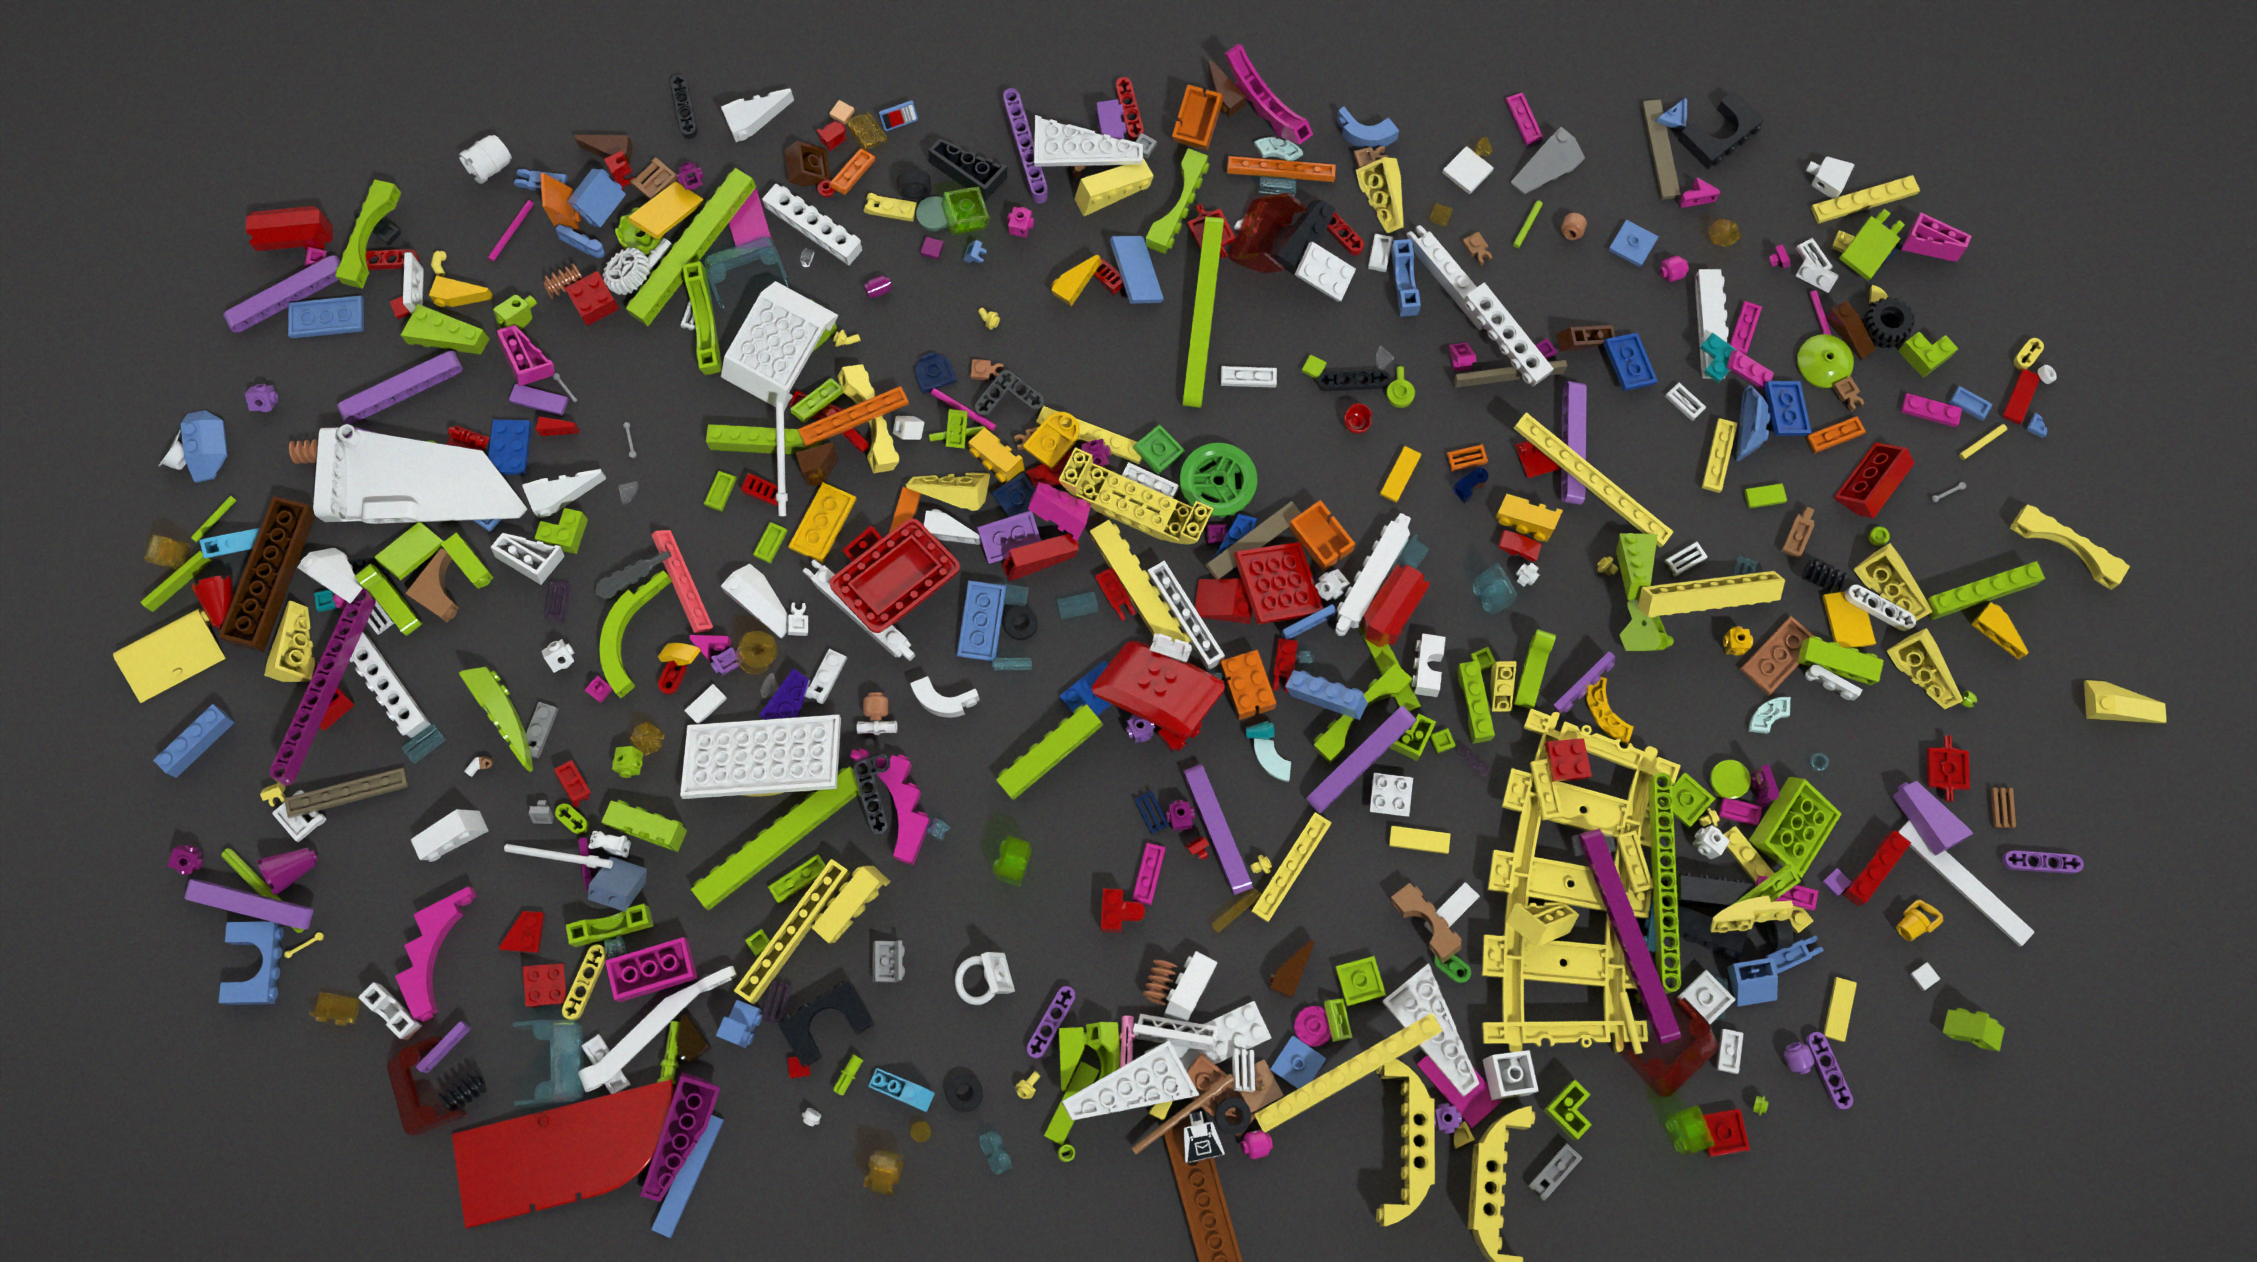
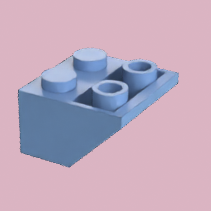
(1754, 981)

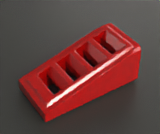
(1112, 288)
(551, 427)
(750, 479)

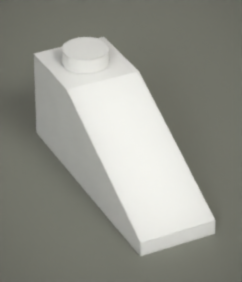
(948, 529)

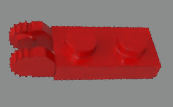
(1114, 592)
(1284, 661)

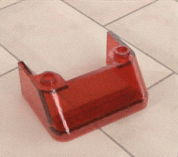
(1260, 228)
(1668, 1079)
(414, 1117)

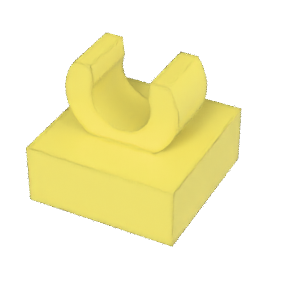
(1842, 241)
(273, 791)

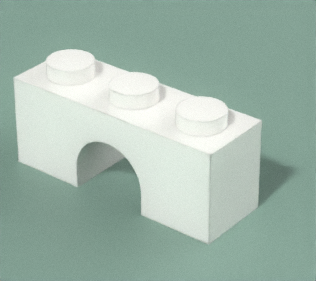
(1426, 680)
(396, 1016)

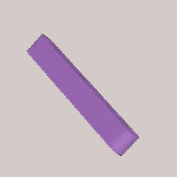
(1025, 138)
(280, 295)
(399, 387)
(1574, 437)
(1361, 759)
(1217, 829)
(249, 904)

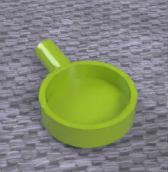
(1400, 392)

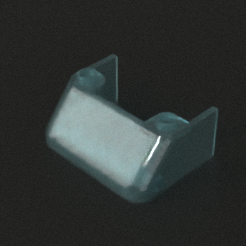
(719, 262)
(565, 1062)

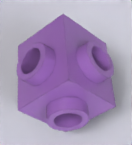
(261, 398)
(1139, 734)
(1439, 1122)

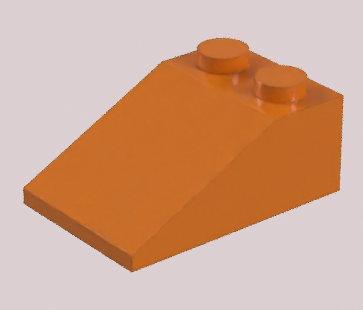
(555, 202)

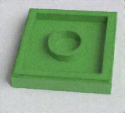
(1158, 449)

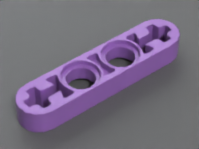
(2042, 862)
(1049, 1021)
(1832, 1069)

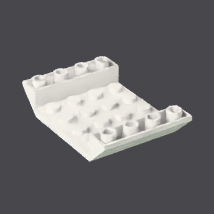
(775, 343)

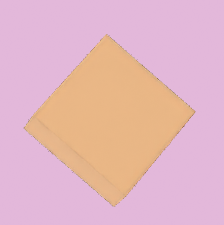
(842, 112)

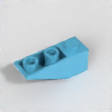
(229, 543)
(901, 1089)

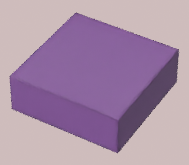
(1836, 882)

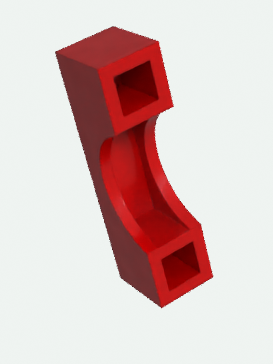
(1877, 869)

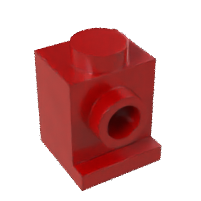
(832, 135)

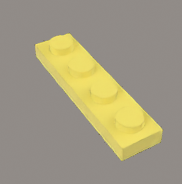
(1719, 455)

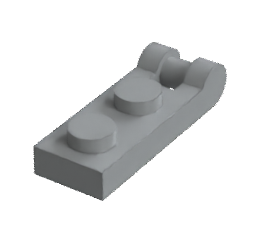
(540, 727)
(1555, 1171)

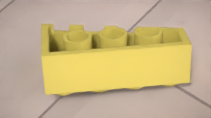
(1111, 186)
(849, 902)

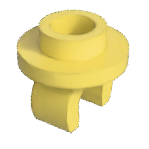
(1607, 566)
(1710, 817)
(1263, 864)

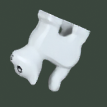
(611, 844)

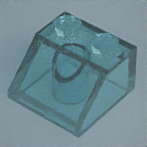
(1494, 589)

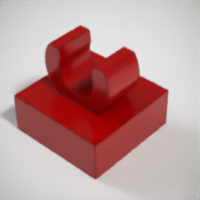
(1197, 846)

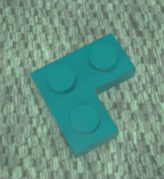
(1721, 352)

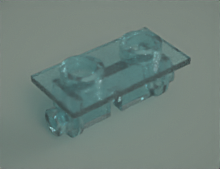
(992, 1143)

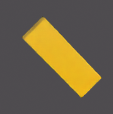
(1400, 474)

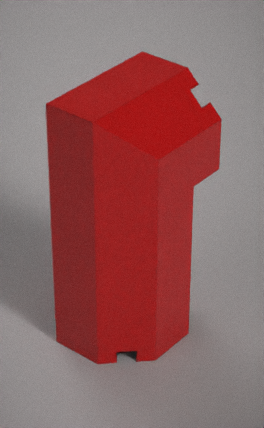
(288, 228)
(1394, 605)

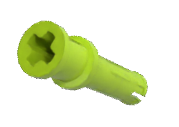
(670, 1062)

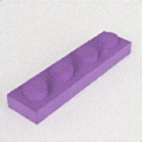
(1579, 689)

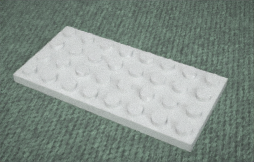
(761, 757)

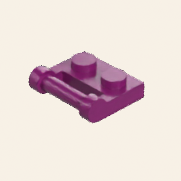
(1761, 781)

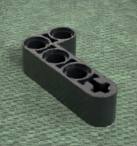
(872, 794)

